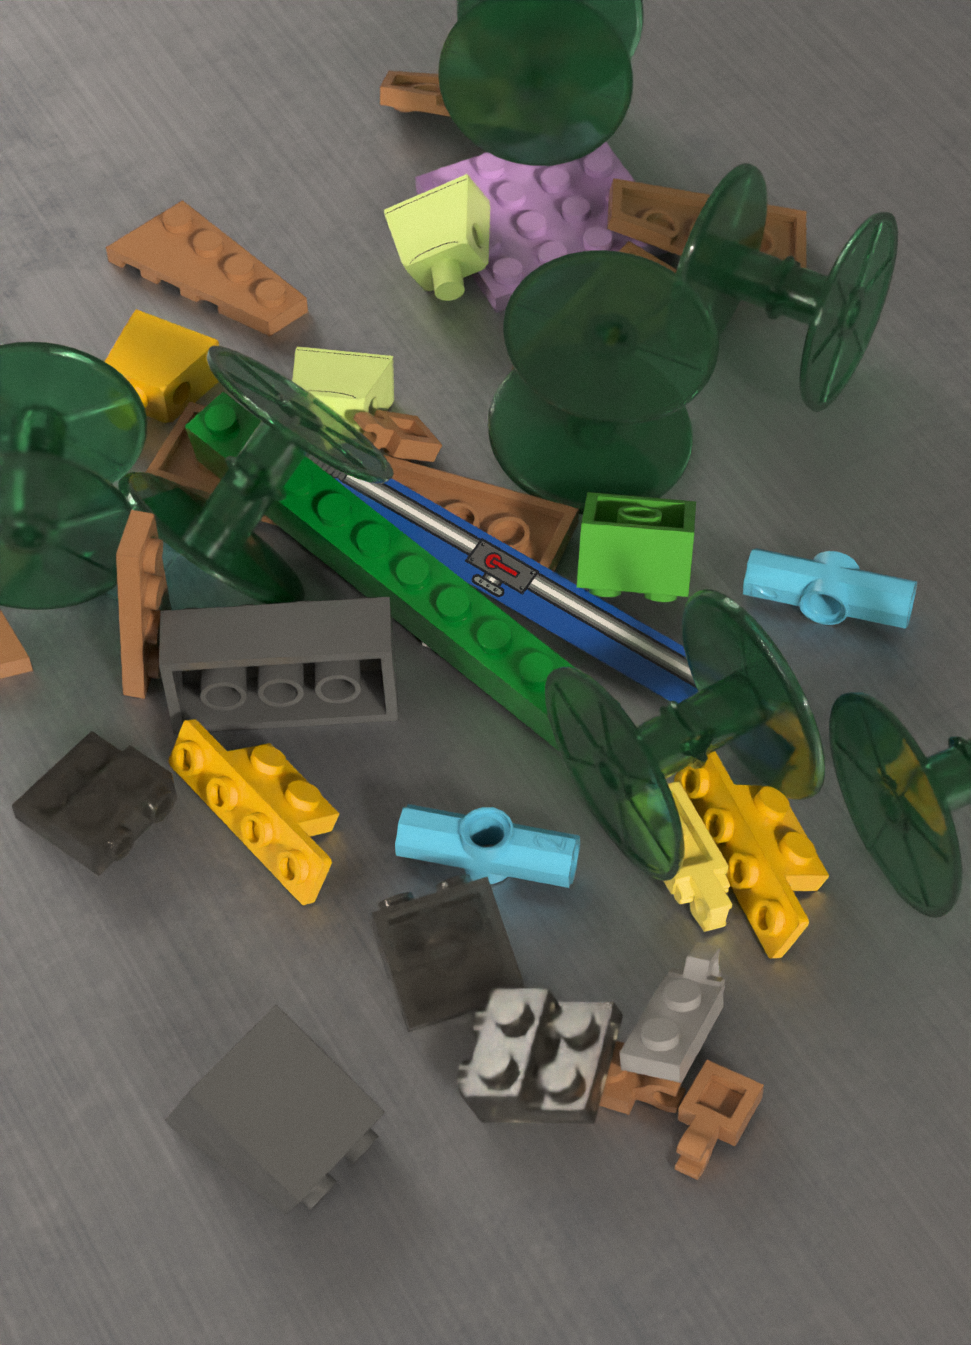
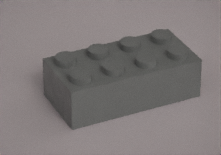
(280, 664)

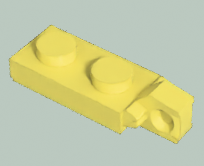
(704, 869)

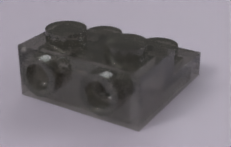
(97, 801)
(444, 950)
(539, 1058)

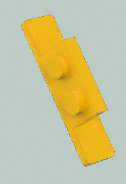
(261, 804)
(763, 850)

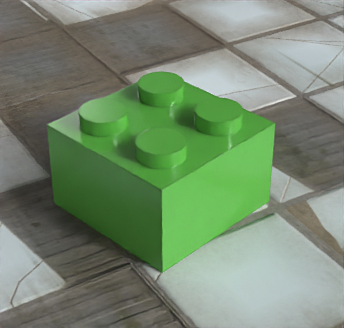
(636, 546)

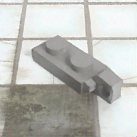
(677, 1018)

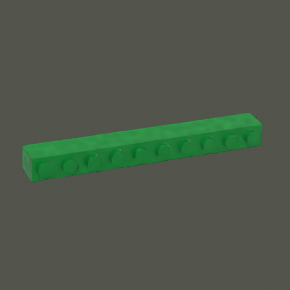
(387, 563)

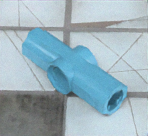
(829, 588)
(458, 842)

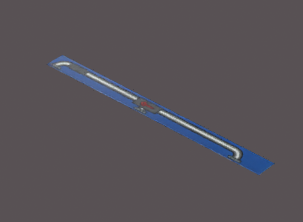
(531, 588)

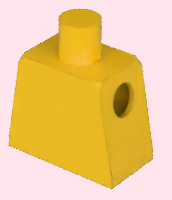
(163, 364)

